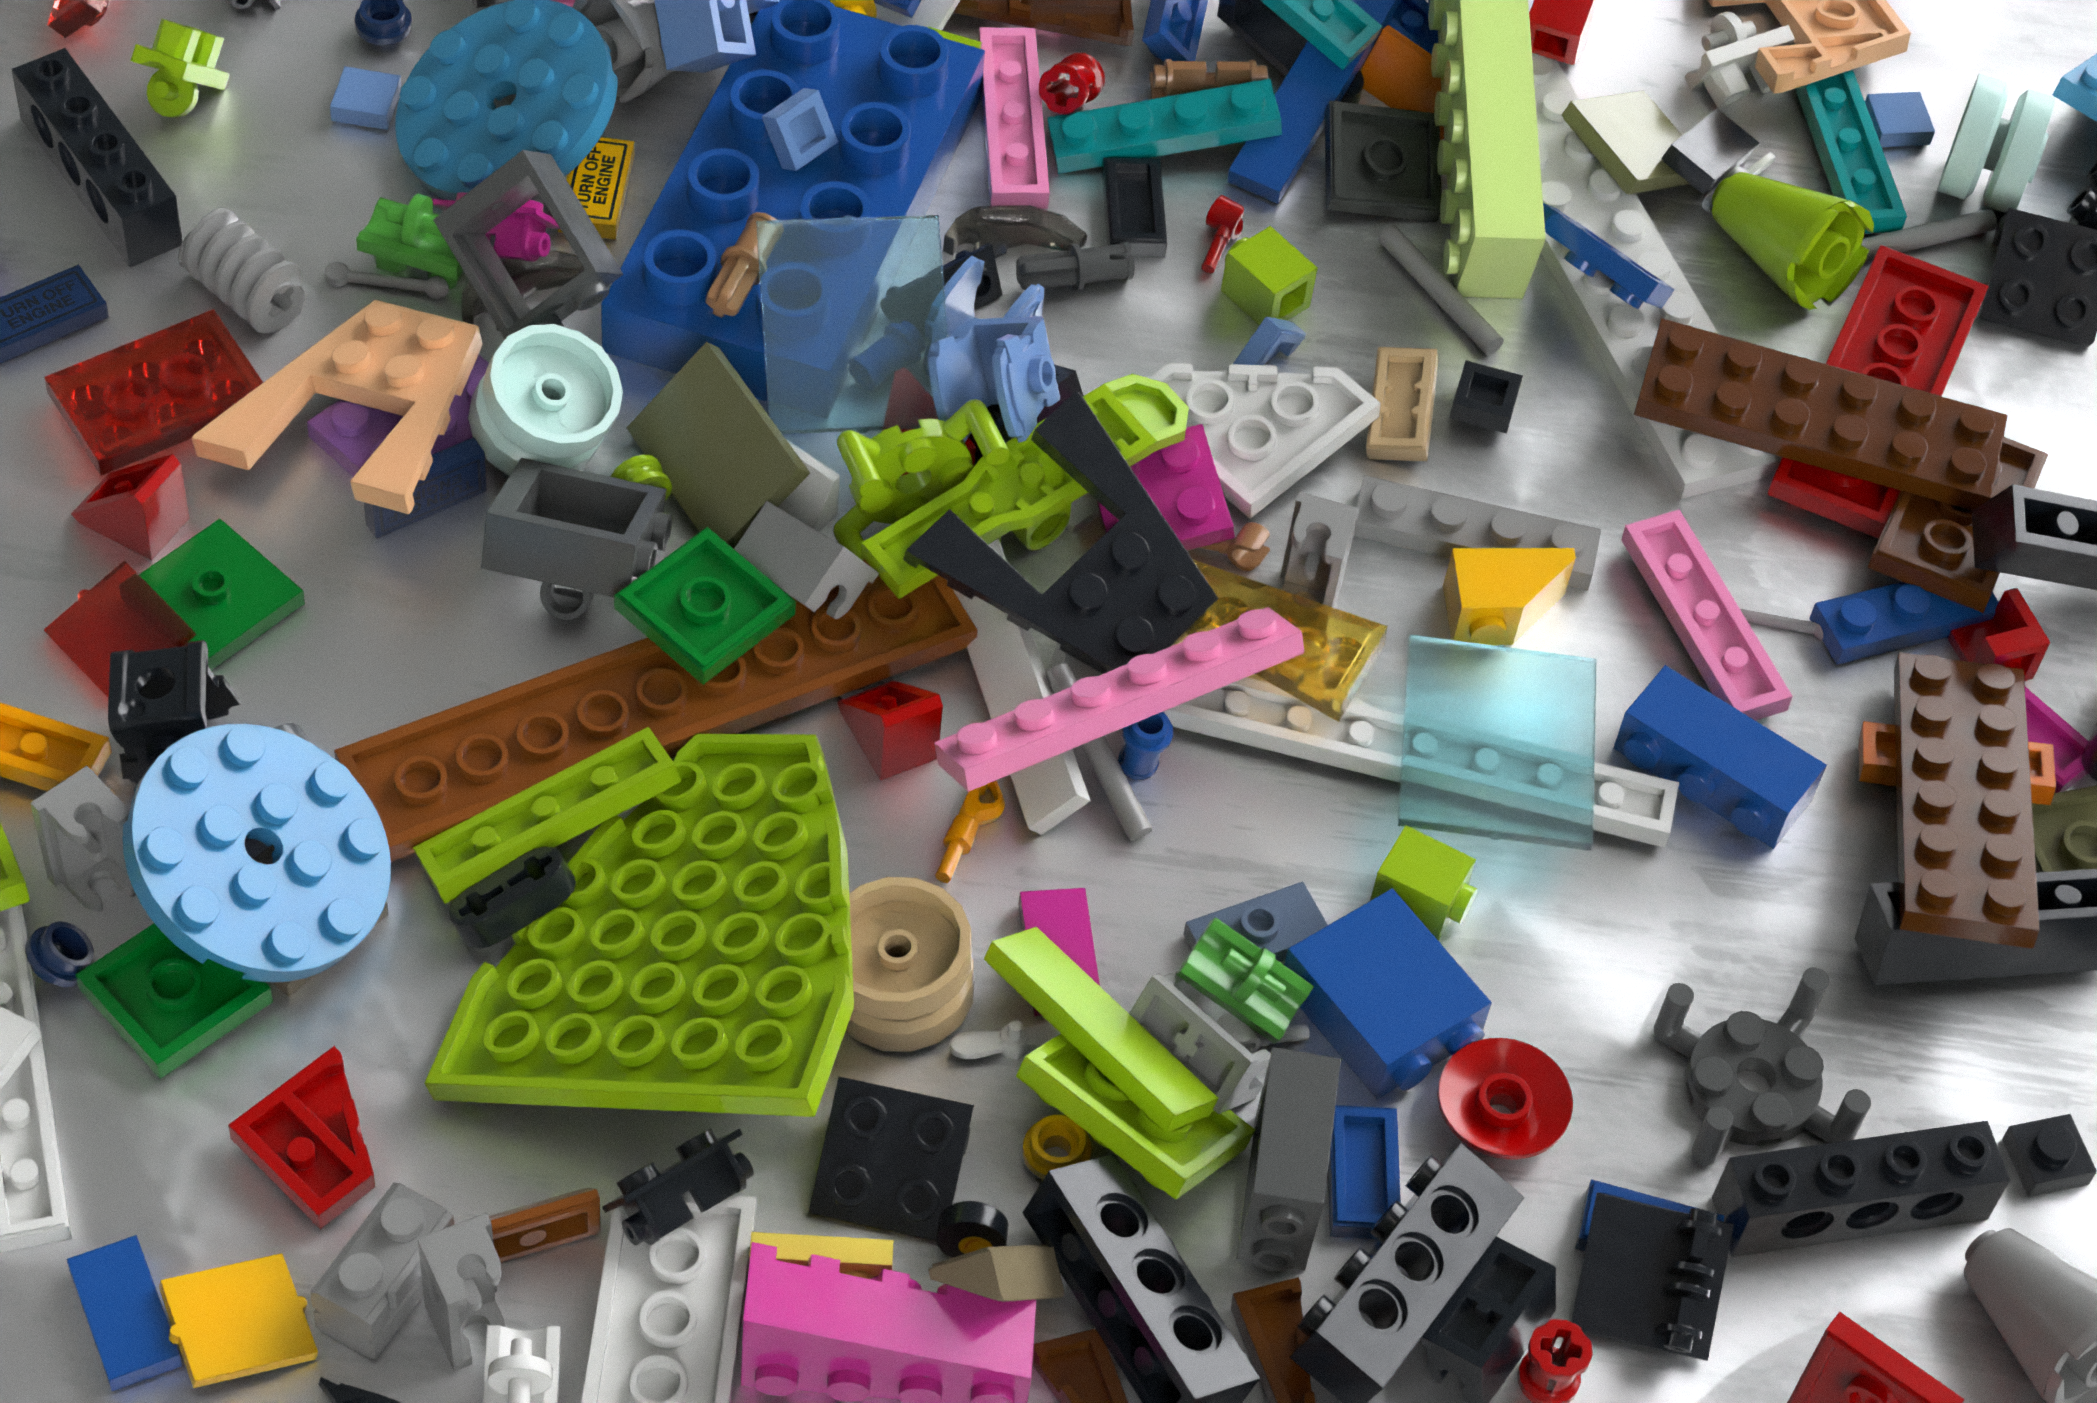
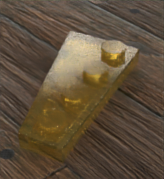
(1335, 642)

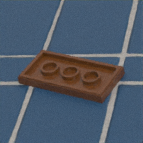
(1933, 540)

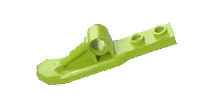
(1029, 488)

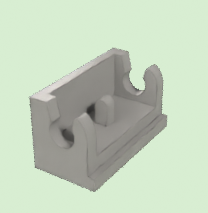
(1318, 548)
(804, 561)
(82, 836)
(1199, 1042)
(460, 1283)

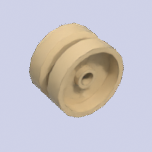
(908, 964)

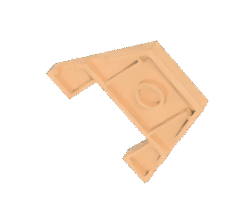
(1828, 39)

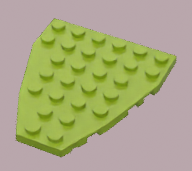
(688, 959)

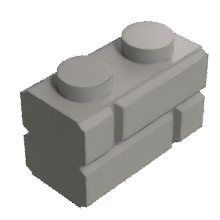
(378, 1273)

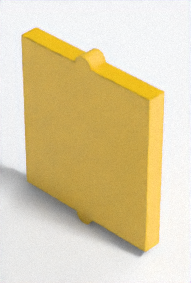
(237, 1320)

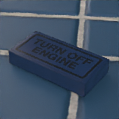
(48, 311)
(452, 478)

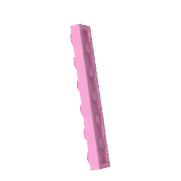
(1118, 698)

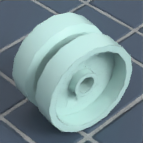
(2000, 145)
(545, 399)

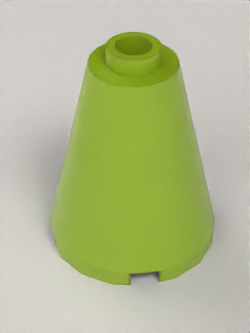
(1794, 234)

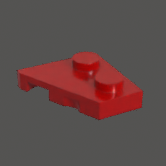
(310, 1140)

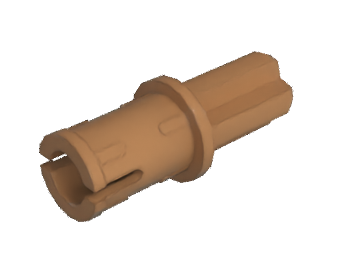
(738, 271)

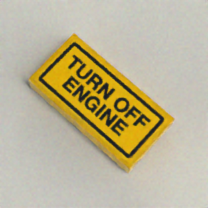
(603, 182)

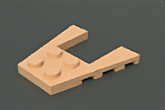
(376, 359)

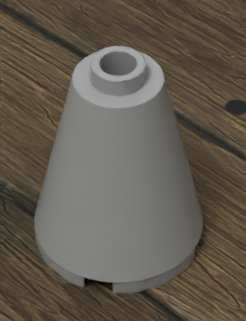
(634, 42)
(2041, 1310)

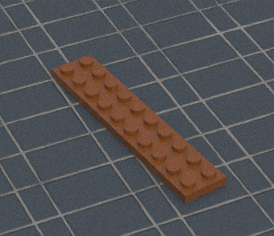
(509, 740)

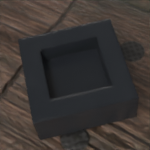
(1486, 396)
(2049, 1155)

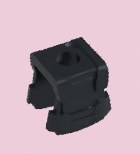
(160, 700)

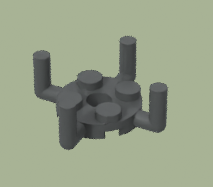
(1764, 1048)

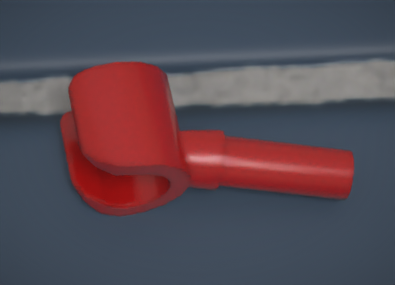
(1226, 219)

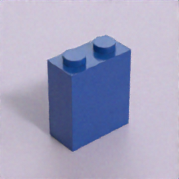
(1388, 994)

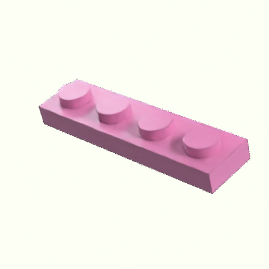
(1013, 118)
(1705, 615)

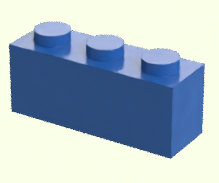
(1719, 756)

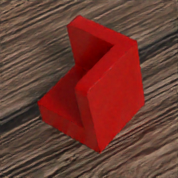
(2008, 639)

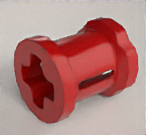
(1060, 94)
(1572, 1361)

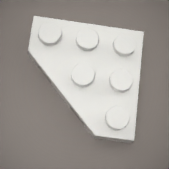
(1269, 424)

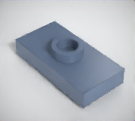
(1267, 921)

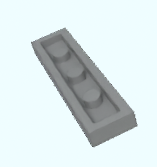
(1441, 521)

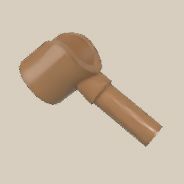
(1247, 548)

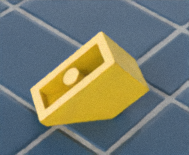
(1503, 591)

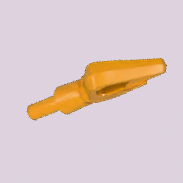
(965, 826)

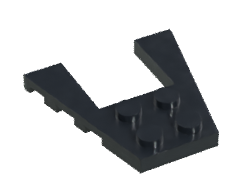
(1122, 596)

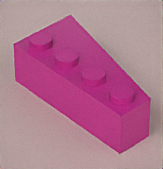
(880, 1336)

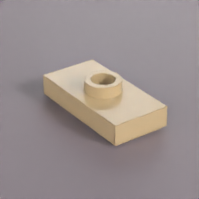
(1406, 393)

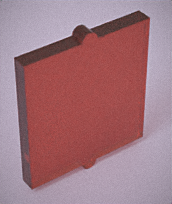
(116, 616)

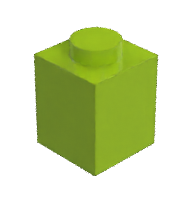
(1268, 277)
(1428, 879)

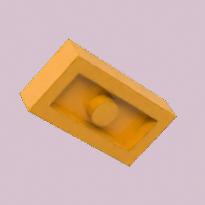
(46, 750)

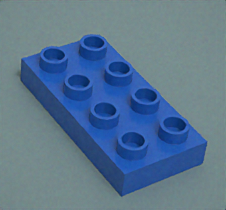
(898, 118)

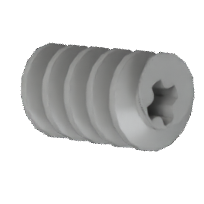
(243, 271)

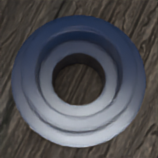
(383, 21)
(59, 953)

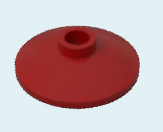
(1510, 1076)

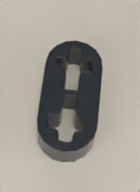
(512, 897)

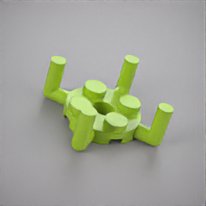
(931, 455)

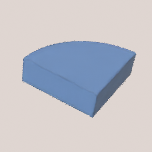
(1269, 339)

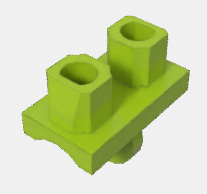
(183, 60)

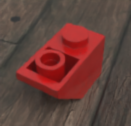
(1560, 28)

